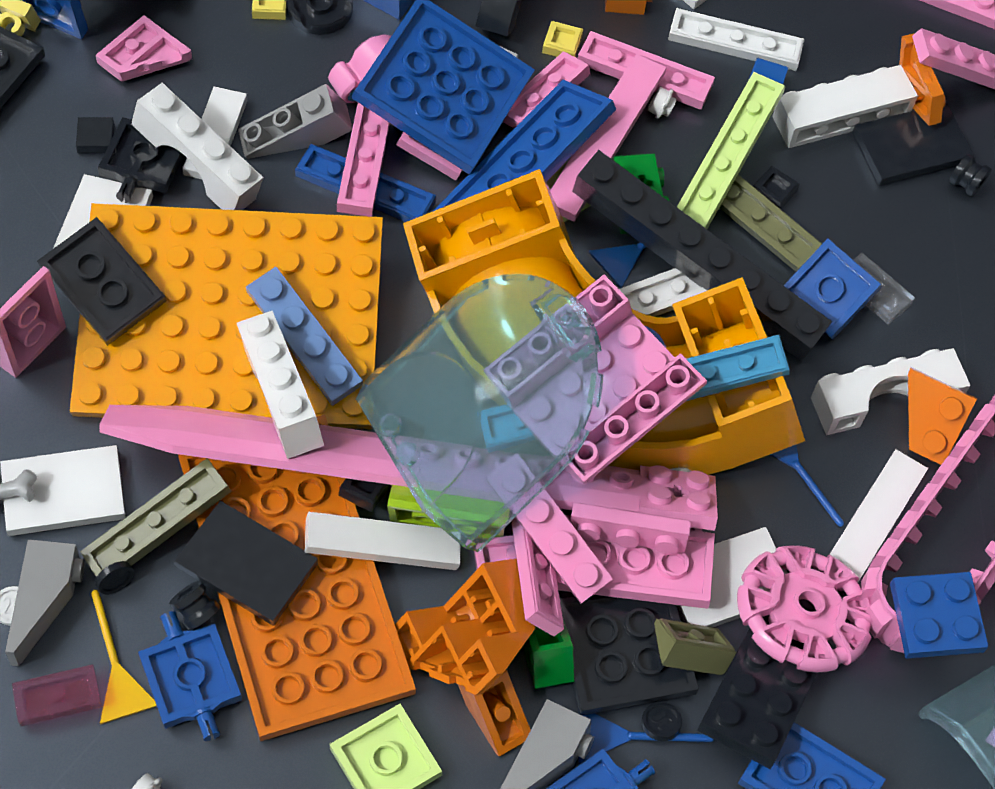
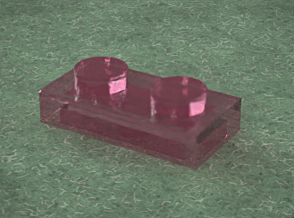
(56, 695)

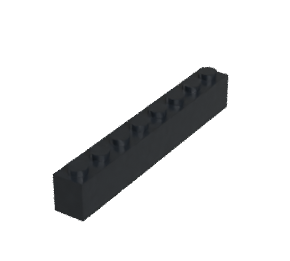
(696, 251)

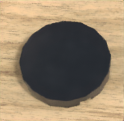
(319, 16)

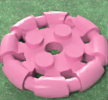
(792, 621)

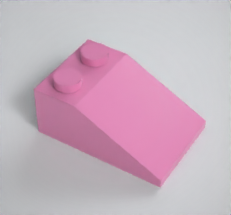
(29, 322)

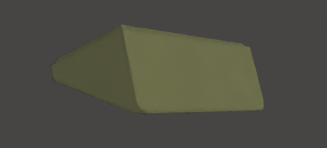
(693, 647)

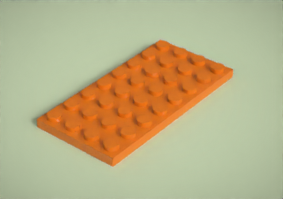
(336, 638)

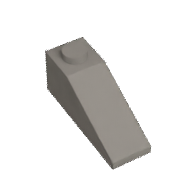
(42, 593)
(550, 748)

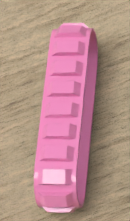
(884, 618)

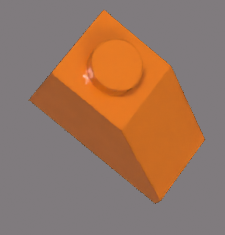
(499, 714)

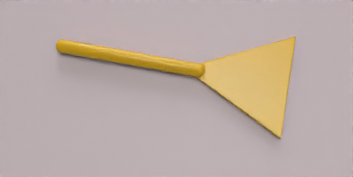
(123, 693)

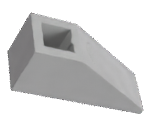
(304, 121)

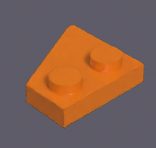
(922, 77)
(935, 415)

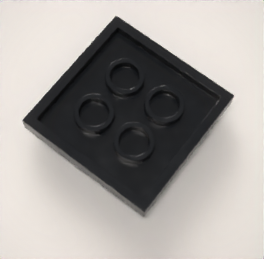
(619, 654)

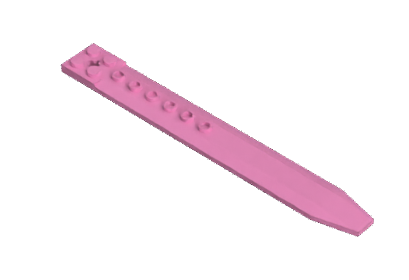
(364, 458)

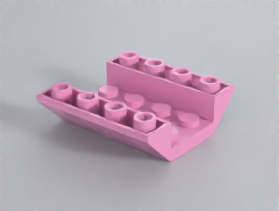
(639, 381)

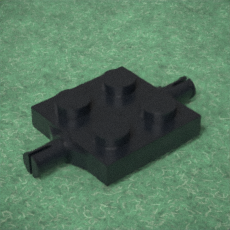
(138, 162)

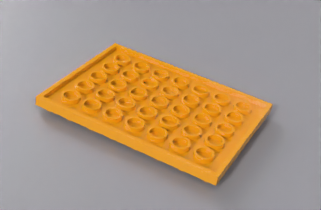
(202, 263)

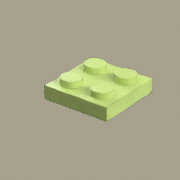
(386, 754)

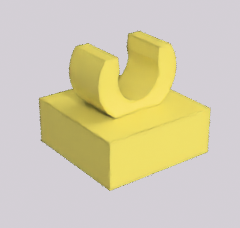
(19, 13)

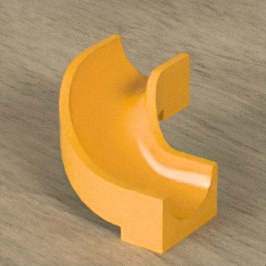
(522, 232)

